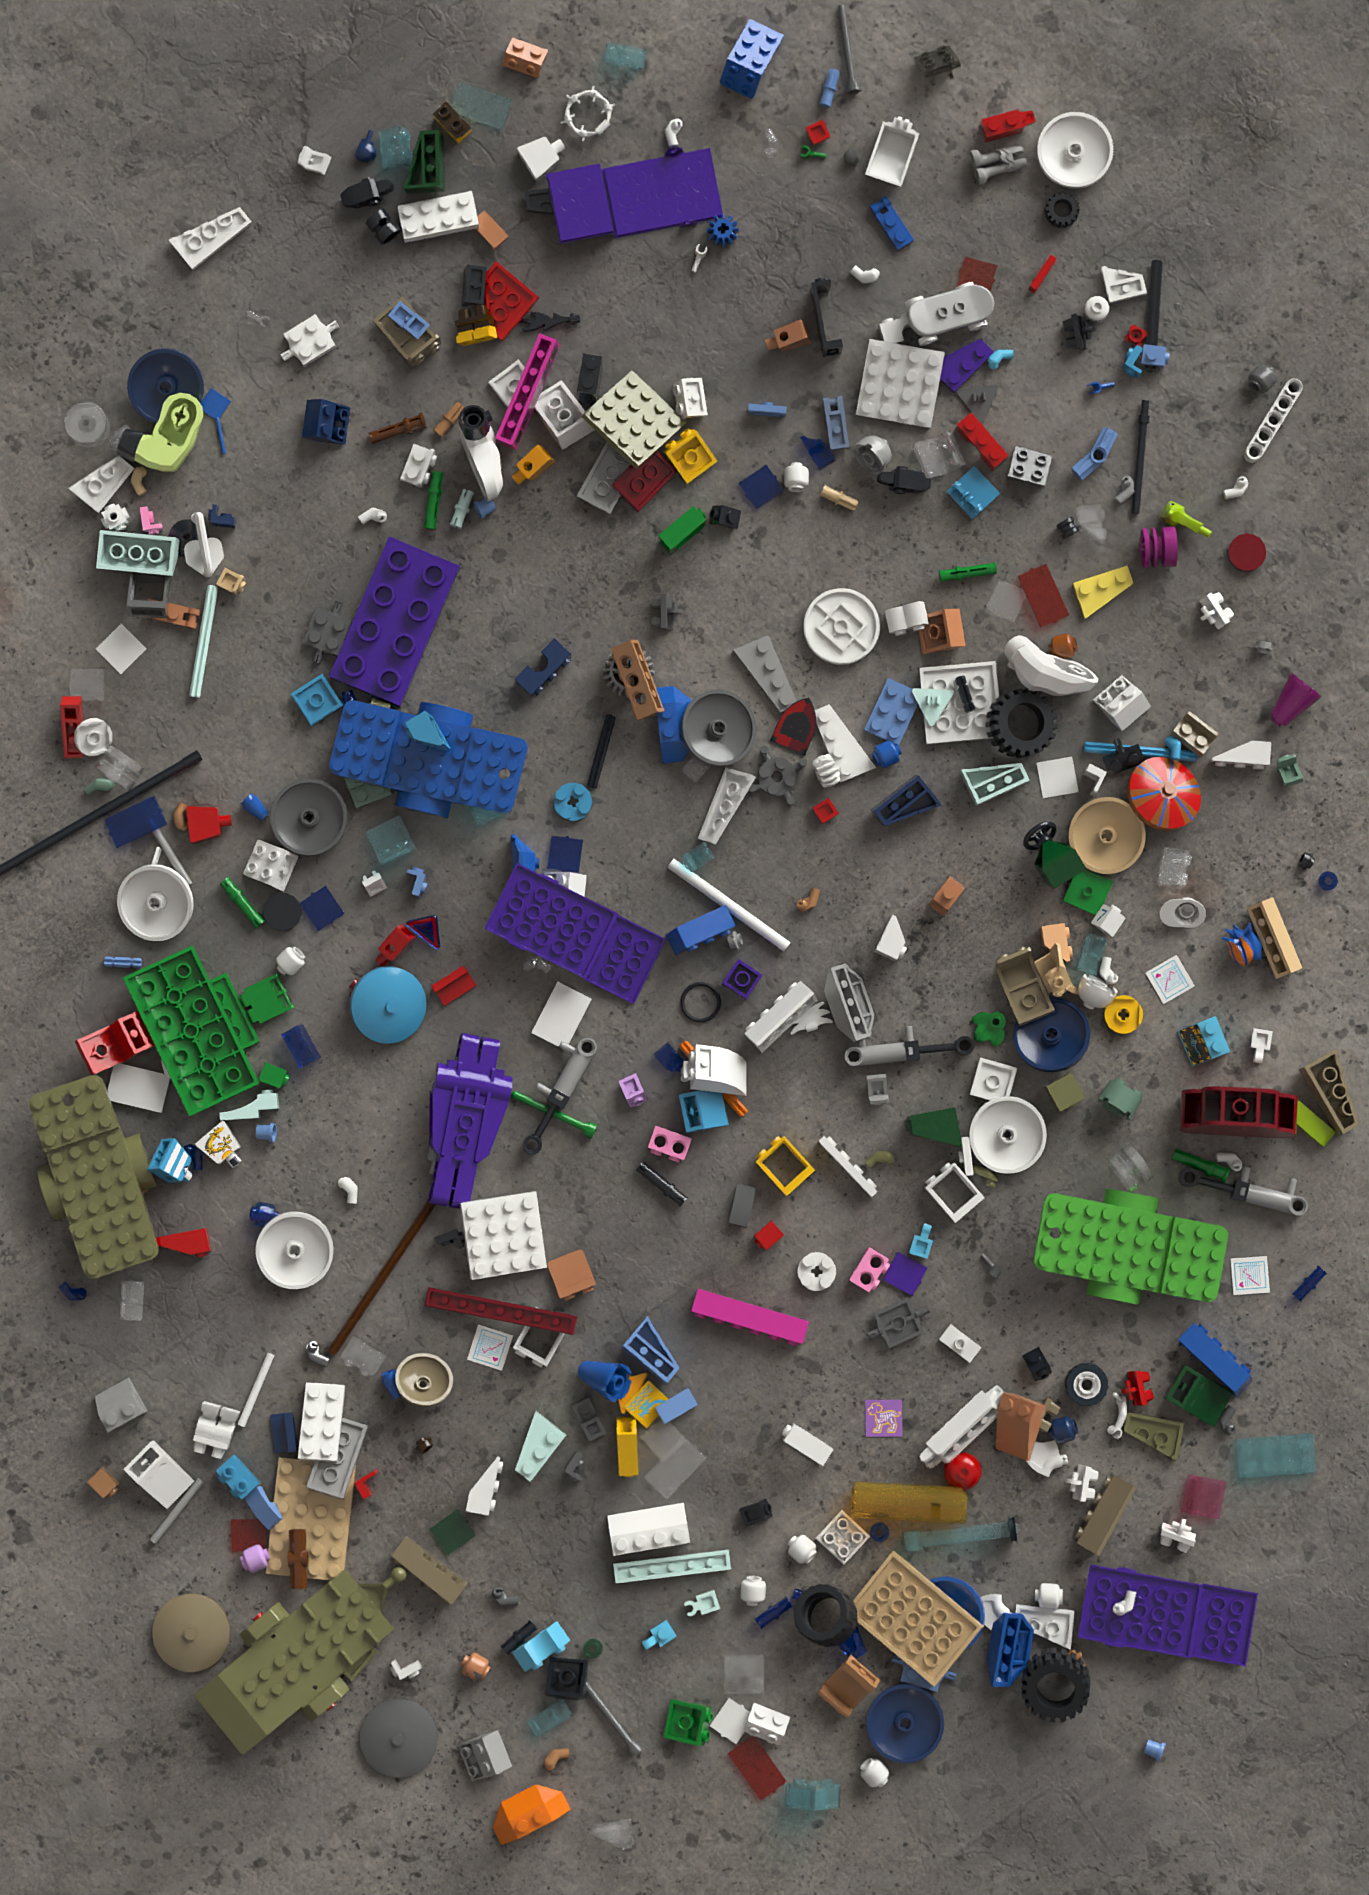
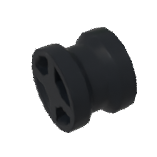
(1067, 527)

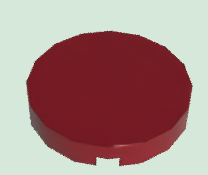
(1247, 552)

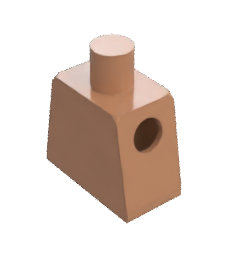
(796, 333)
(946, 896)

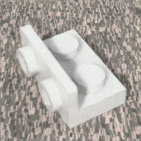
(690, 398)
(418, 466)

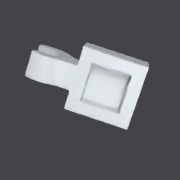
(1260, 1041)

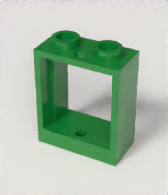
(682, 530)

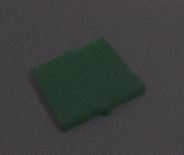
(452, 1531)

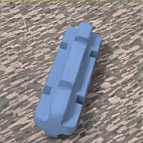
(122, 962)

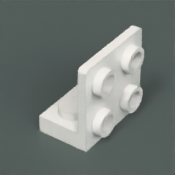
(270, 865)

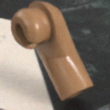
(178, 817)
(809, 902)
(553, 1756)

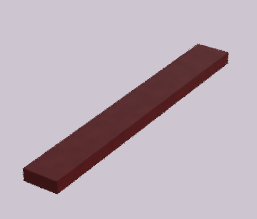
(501, 1311)

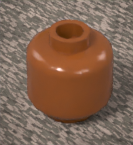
(1063, 646)

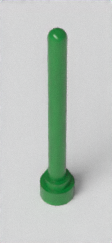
(588, 1129)

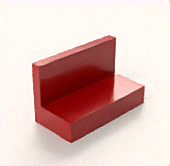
(454, 985)
(363, 1486)

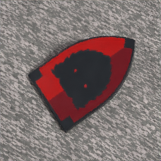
(796, 726)

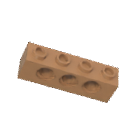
(645, 686)

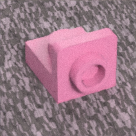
(148, 518)

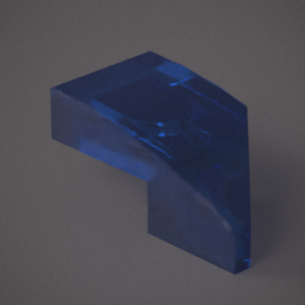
(818, 451)
(669, 1058)

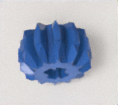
(730, 232)

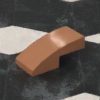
(490, 230)

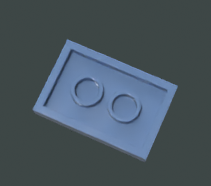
(892, 712)

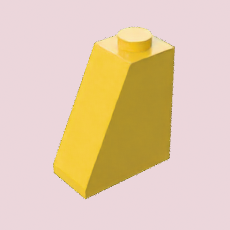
(627, 1446)

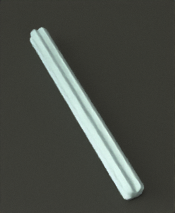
(203, 641)

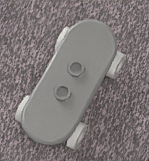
(948, 311)

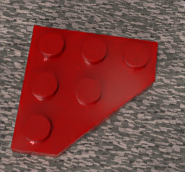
(506, 299)

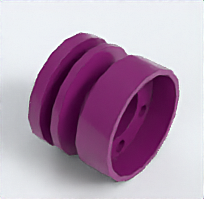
(1158, 547)

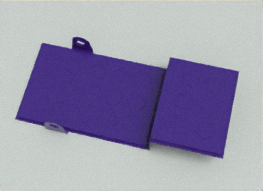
(635, 196)
(574, 933)
(1168, 1615)

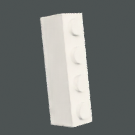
(780, 1016)
(648, 1529)

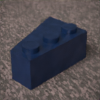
(907, 800)

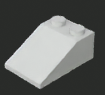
(562, 415)

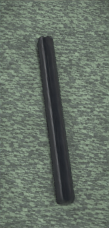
(1154, 307)

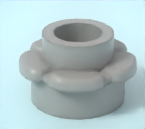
(1263, 647)
(735, 940)

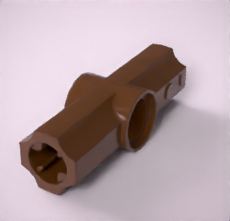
(298, 1558)

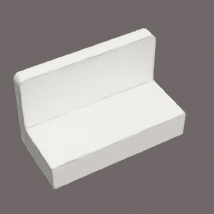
(1096, 774)

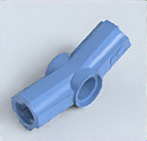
(1088, 463)

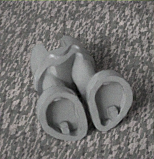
(1003, 155)

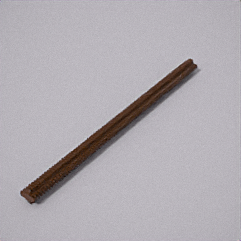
(358, 1312)

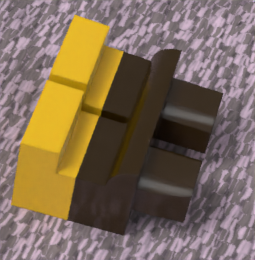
(452, 122)
(475, 328)

